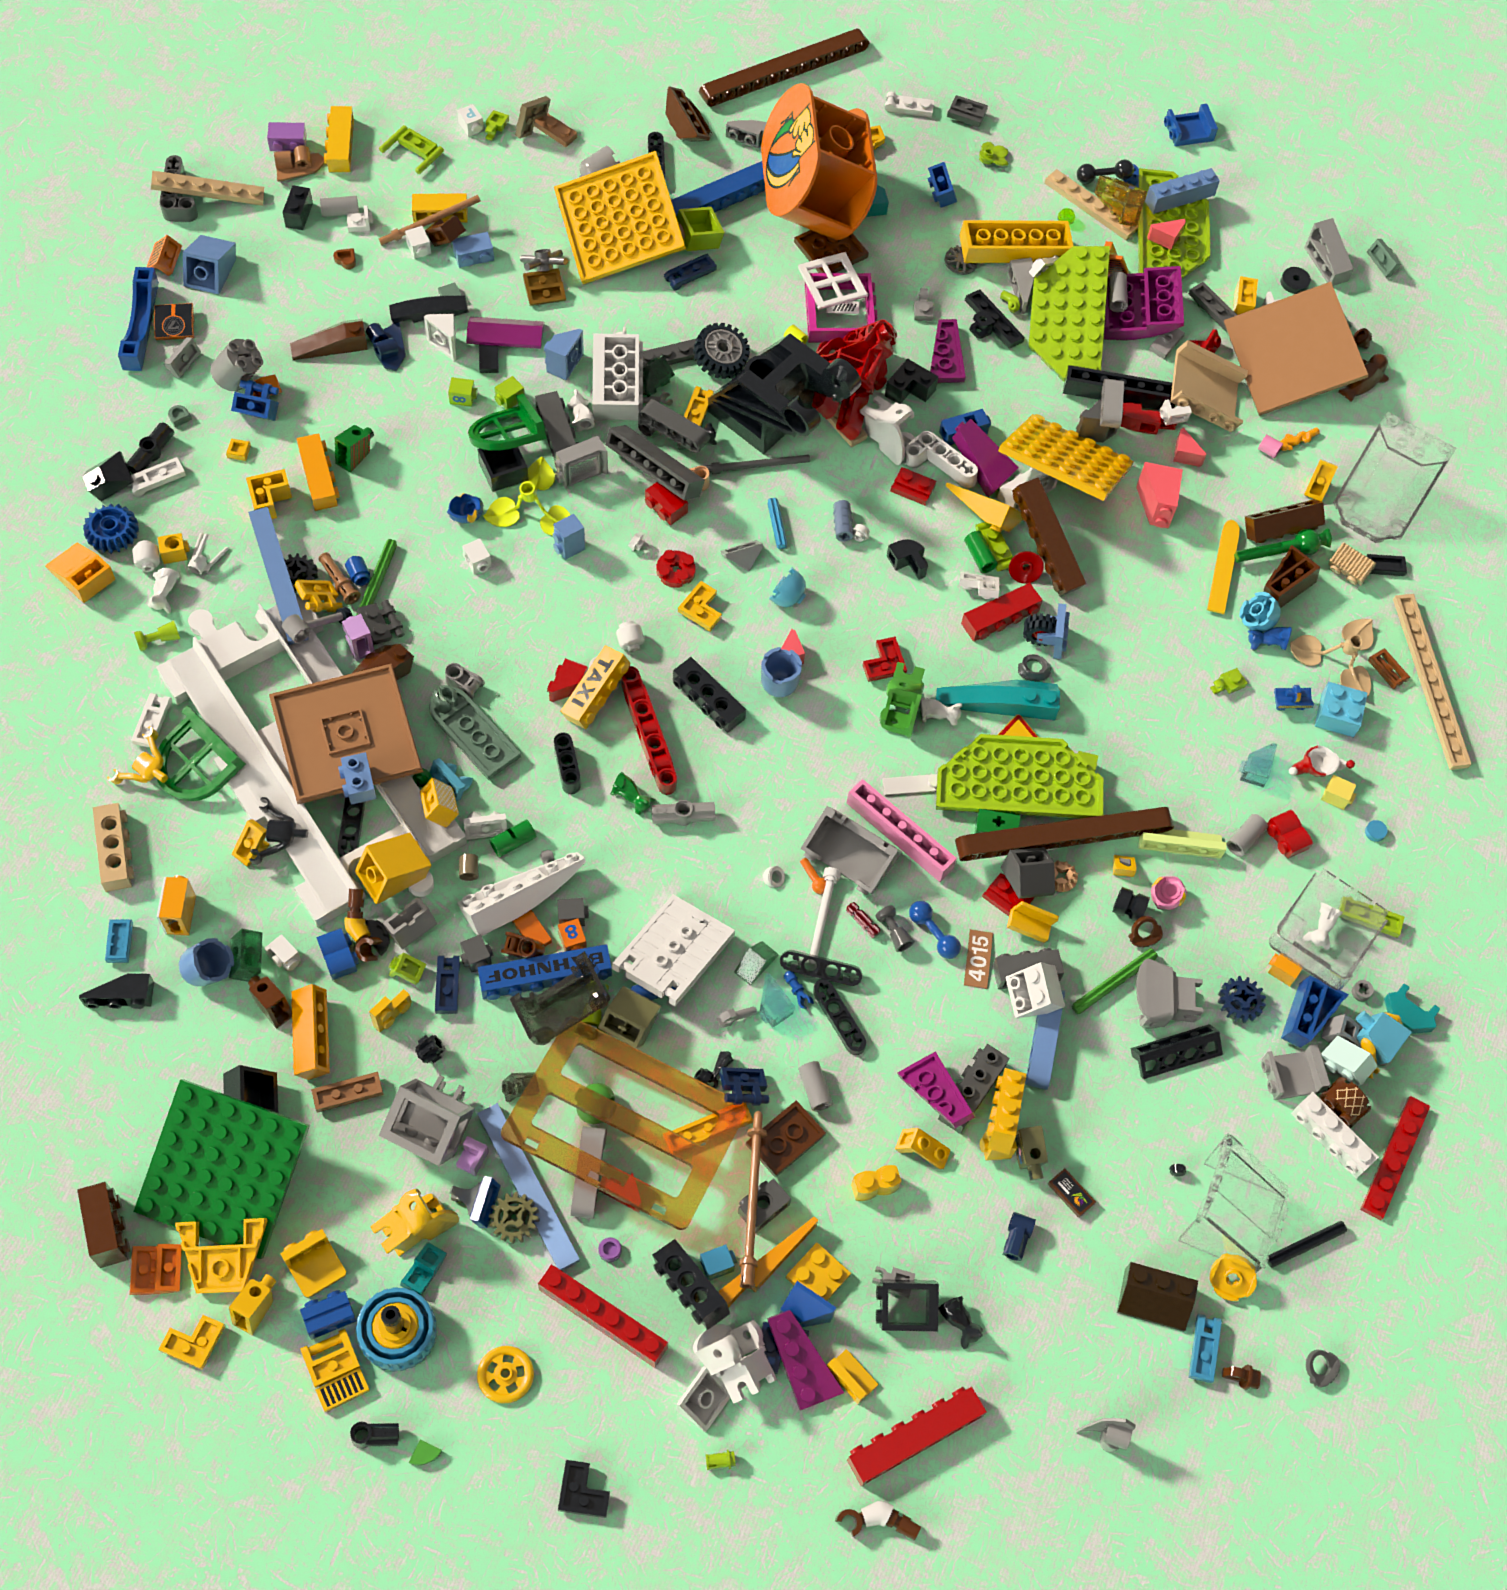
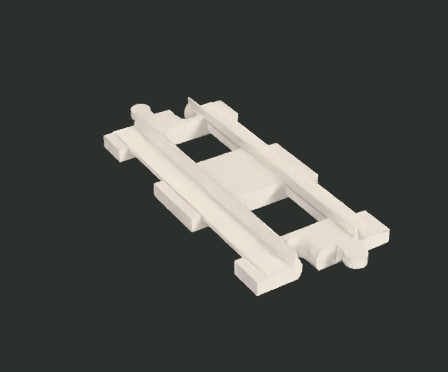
(201, 677)

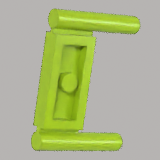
(415, 143)
(997, 545)

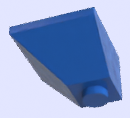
(808, 1306)

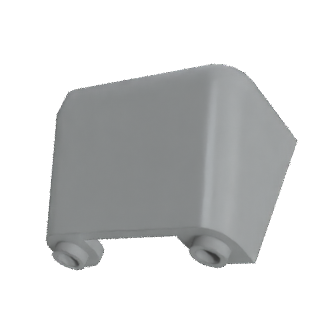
(850, 849)

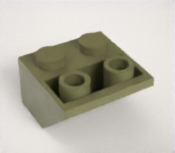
(630, 1017)

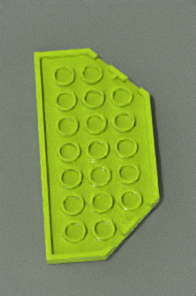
(1193, 244)
(1071, 310)
(1021, 778)

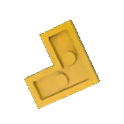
(696, 606)
(386, 1011)
(196, 1348)

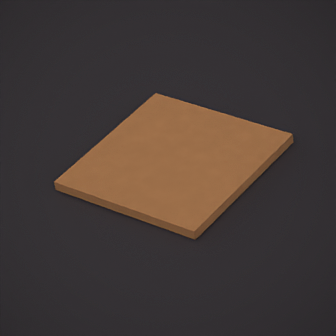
(1295, 348)
(340, 720)

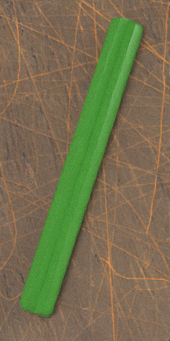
(379, 573)
(1112, 982)

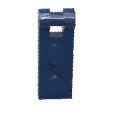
(690, 271)
(447, 985)

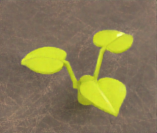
(504, 512)

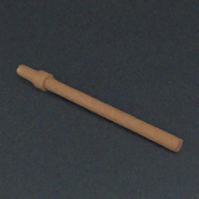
(397, 234)

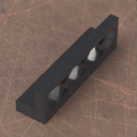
(1177, 1043)

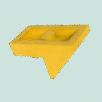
(1320, 480)
(250, 838)

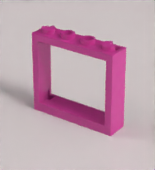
(818, 335)

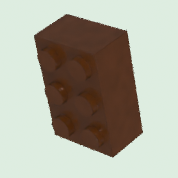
(103, 1224)

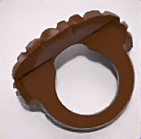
(1153, 938)

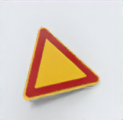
(1018, 727)

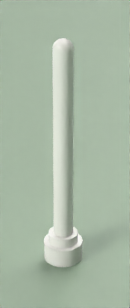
(831, 877)

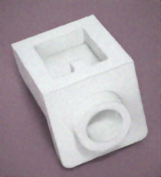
(359, 221)
(1176, 415)

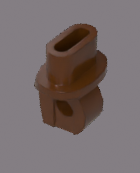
(1245, 1376)

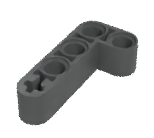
(173, 205)
(671, 424)

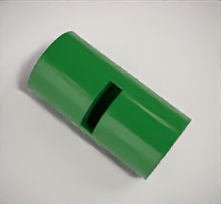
(981, 552)
(512, 838)

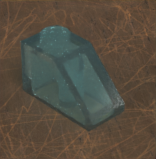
(1258, 766)
(774, 1003)

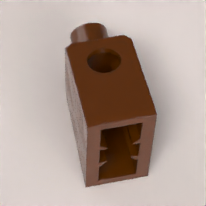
(266, 996)

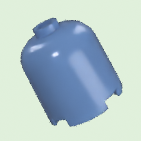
(780, 672)
(206, 962)

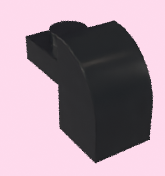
(907, 553)

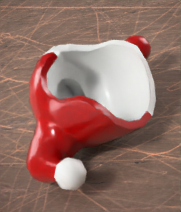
(1320, 763)

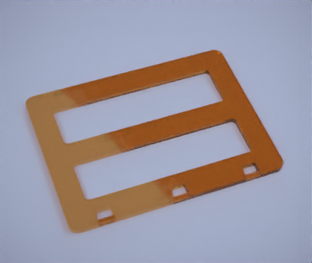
(615, 1182)

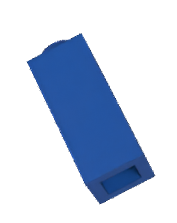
(948, 426)

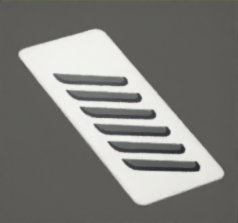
(847, 308)

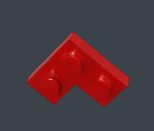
(885, 665)

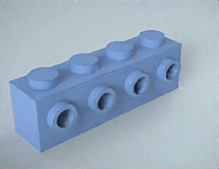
(1182, 190)

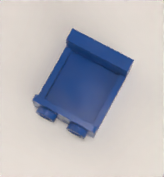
(1191, 127)

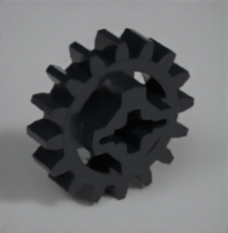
(300, 569)

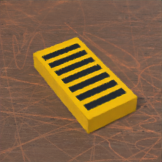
(342, 1390)

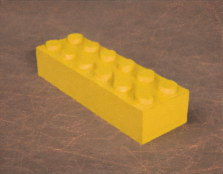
(1013, 239)

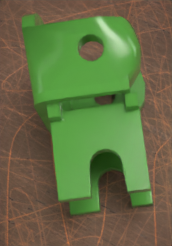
(905, 692)

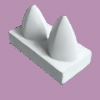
(484, 826)

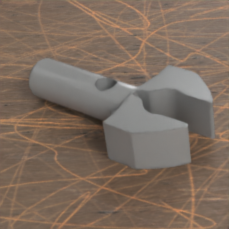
(729, 1016)

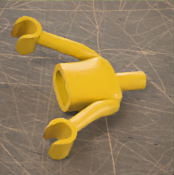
(145, 764)

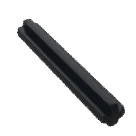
(1306, 1244)

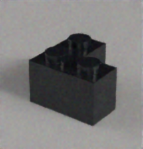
(911, 379)

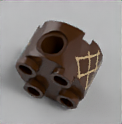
(1346, 1101)

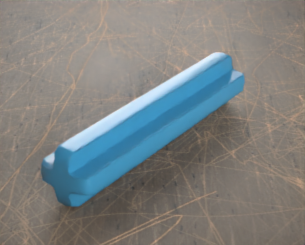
(777, 523)

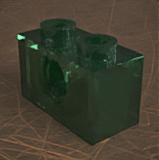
(247, 954)

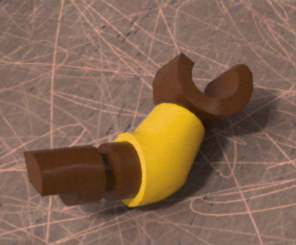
(357, 929)

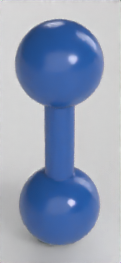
(948, 945)

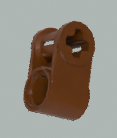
(519, 945)

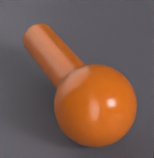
(818, 883)

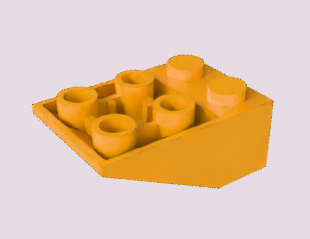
(81, 571)

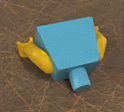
(1381, 1036)

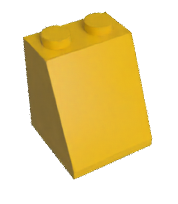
(392, 866)

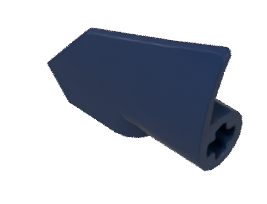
(387, 344)

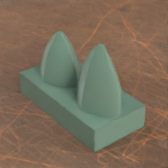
(1384, 257)

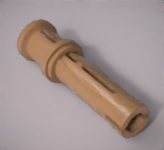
(342, 584)

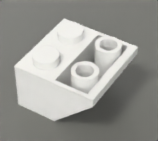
(1035, 990)

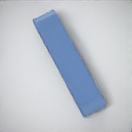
(1043, 1049)

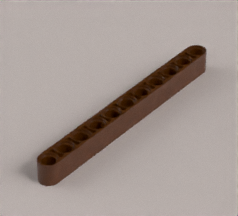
(783, 67)
(1064, 833)

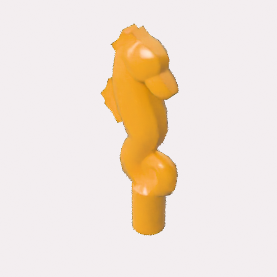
(1290, 440)

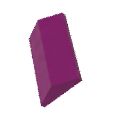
(505, 332)

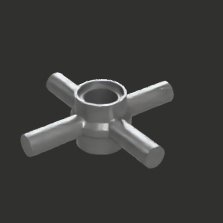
(543, 260)

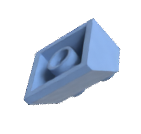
(564, 353)

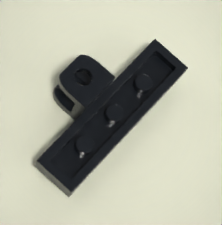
(990, 318)

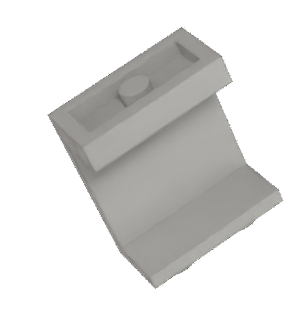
(1295, 1073)

